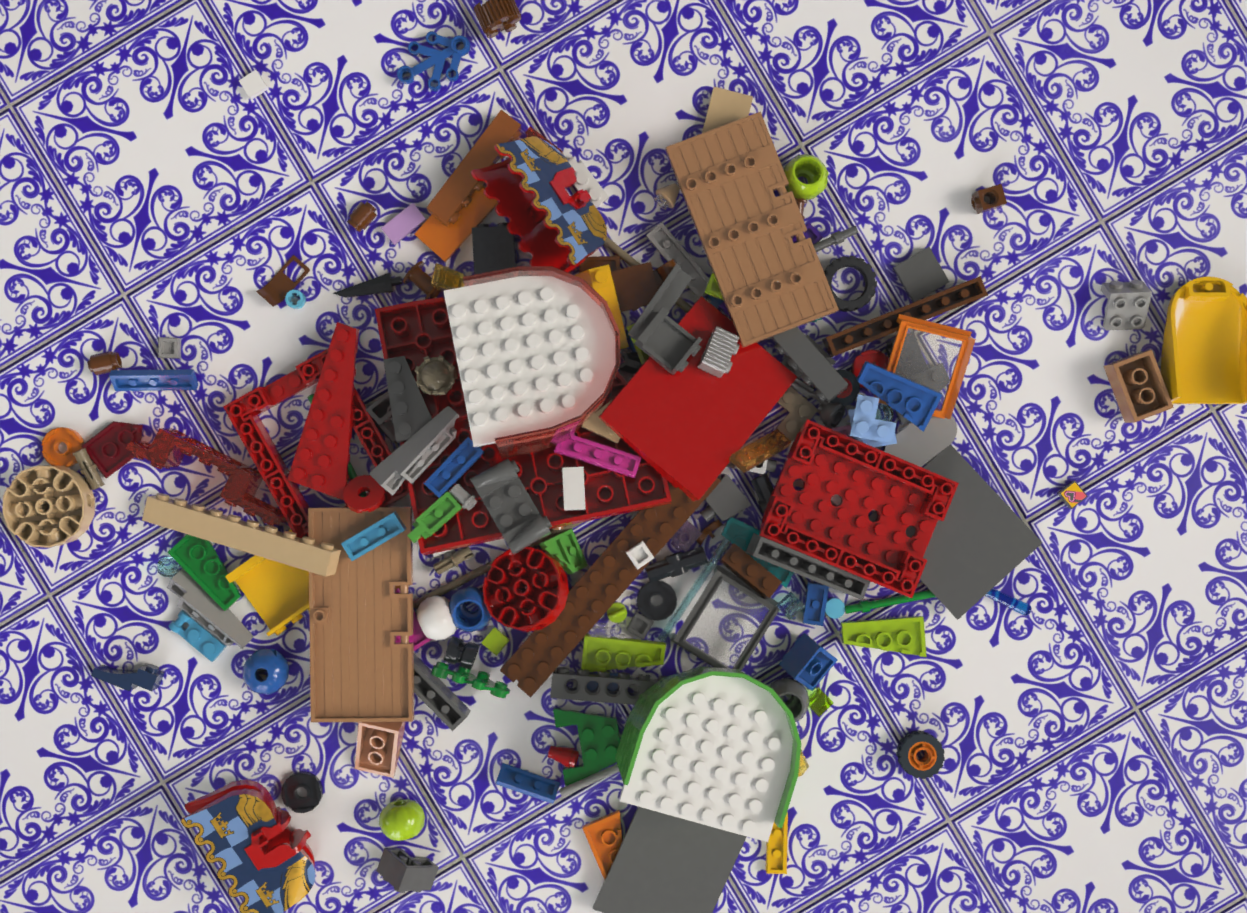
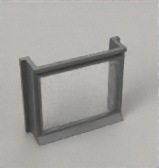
(726, 622)

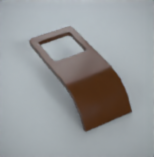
(281, 284)

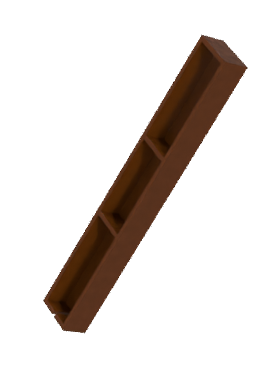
(598, 591)

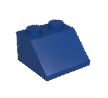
(807, 662)

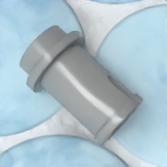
(463, 497)

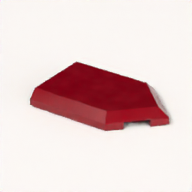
(109, 446)

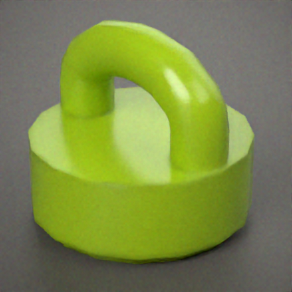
(617, 612)

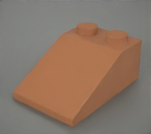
(379, 747)

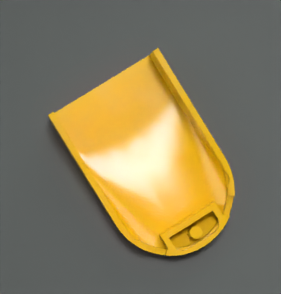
(1206, 344)

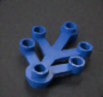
(436, 58)

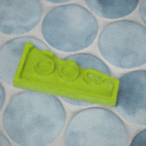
(889, 634)

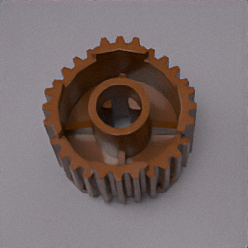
(497, 16)

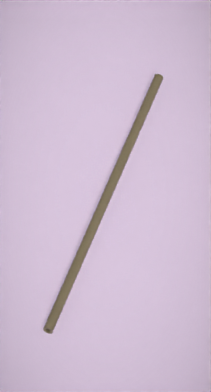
(482, 569)

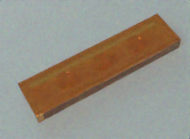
(760, 450)

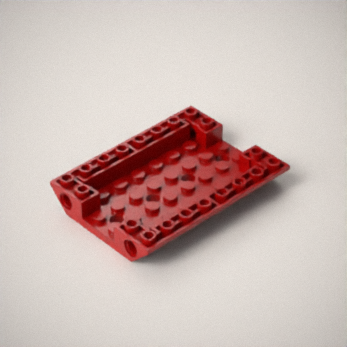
(865, 482)

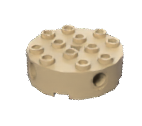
(28, 504)

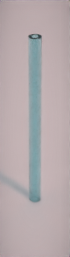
(694, 589)

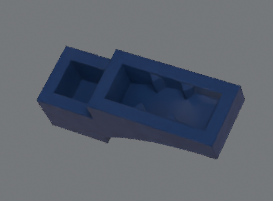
(147, 677)

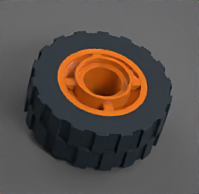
(932, 759)

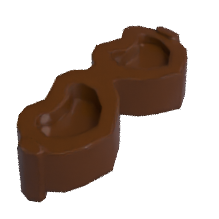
(708, 531)

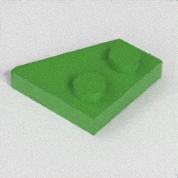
(566, 551)

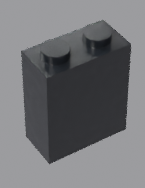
(493, 248)

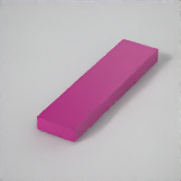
(599, 455)

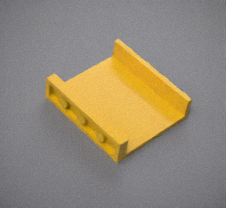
(274, 590)

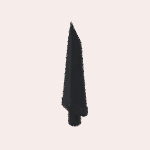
(378, 285)

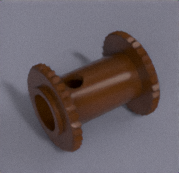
(421, 280)

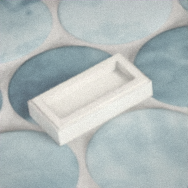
(573, 488)

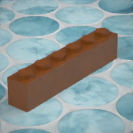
(461, 184)

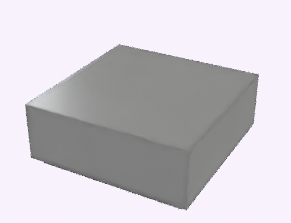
(169, 347)

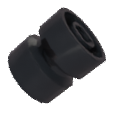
(461, 653)

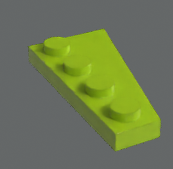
(619, 654)

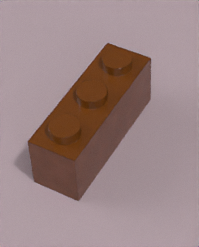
(750, 571)

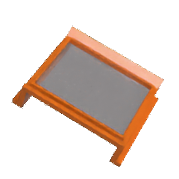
(932, 357)

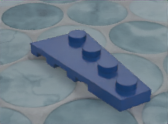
(902, 394)

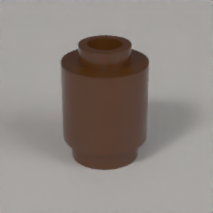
(362, 216)
(104, 362)

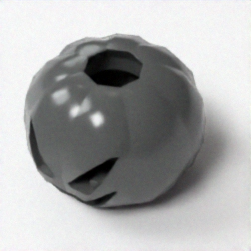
(799, 700)

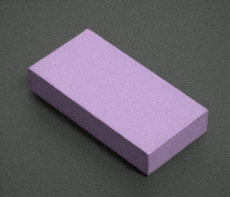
(403, 223)

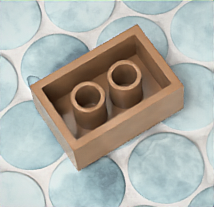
(1138, 386)

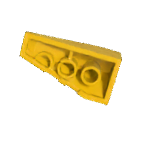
(602, 282)

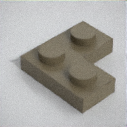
(799, 411)

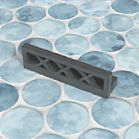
(664, 297)

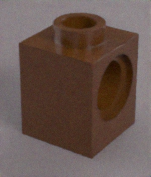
(996, 195)

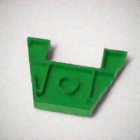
(597, 738)

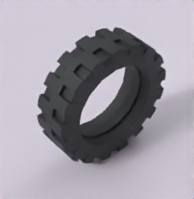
(866, 272)

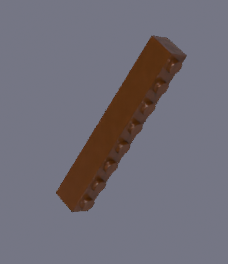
(921, 309)

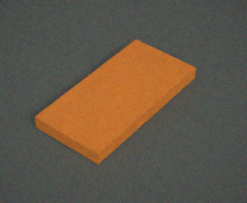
(446, 240)

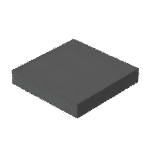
(920, 274)

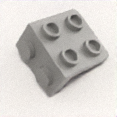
(1126, 304)

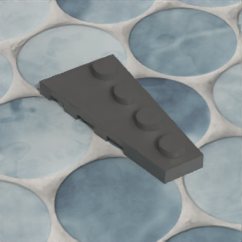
(405, 398)

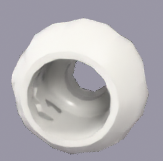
(435, 618)

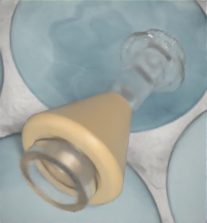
(667, 195)

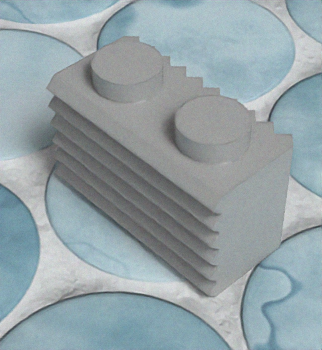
(719, 352)

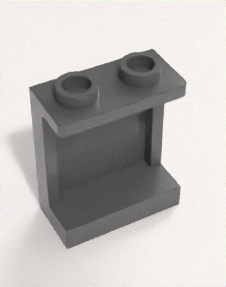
(668, 343)

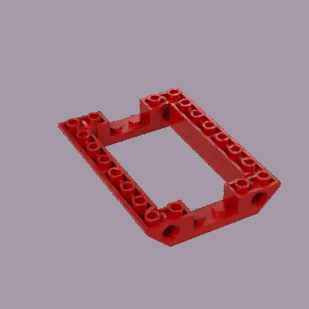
(245, 418)

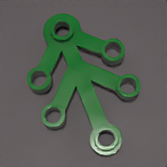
(480, 682)

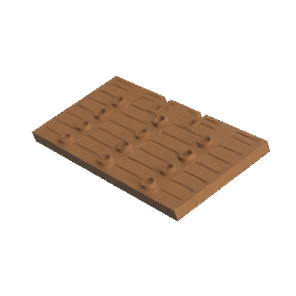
(749, 231)
(355, 620)

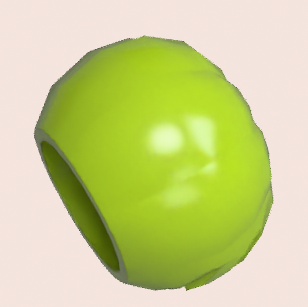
(810, 168)
(401, 819)

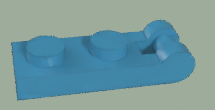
(197, 636)

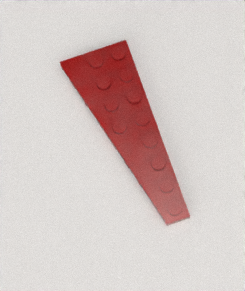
(326, 436)

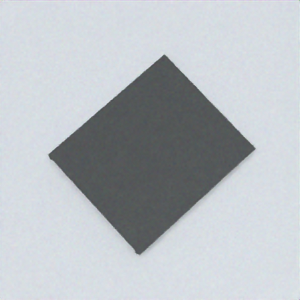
(975, 541)
(668, 866)

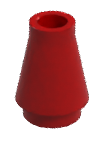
(564, 755)

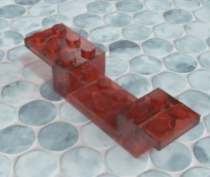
(240, 489)

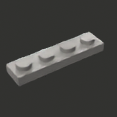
(672, 249)

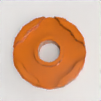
(51, 443)

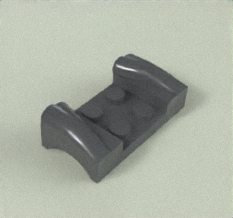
(511, 505)

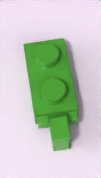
(434, 517)

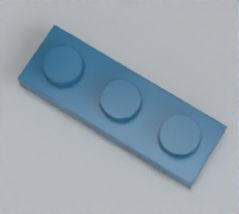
(373, 536)

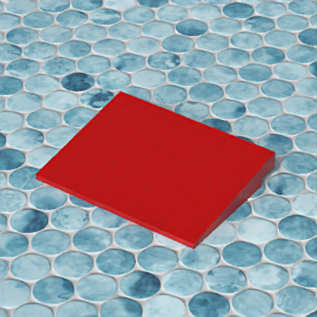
(694, 419)

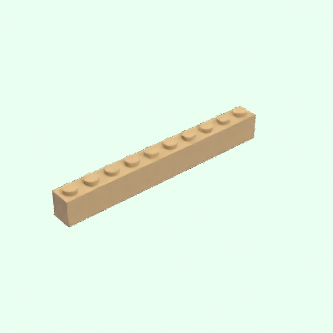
(242, 535)

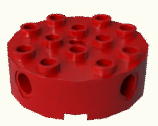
(531, 572)

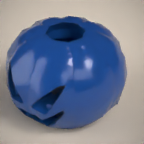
(463, 618)
(276, 667)

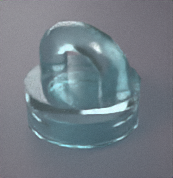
(884, 412)
(167, 567)

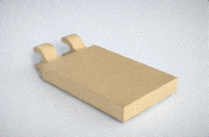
(726, 107)

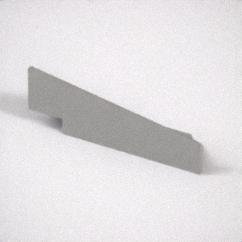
(417, 452)
(207, 612)

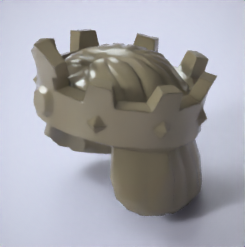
(435, 376)

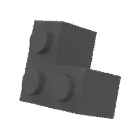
(406, 872)

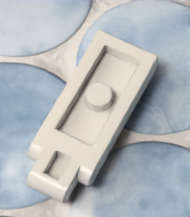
(587, 182)

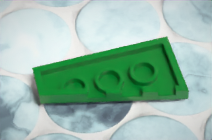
(206, 568)

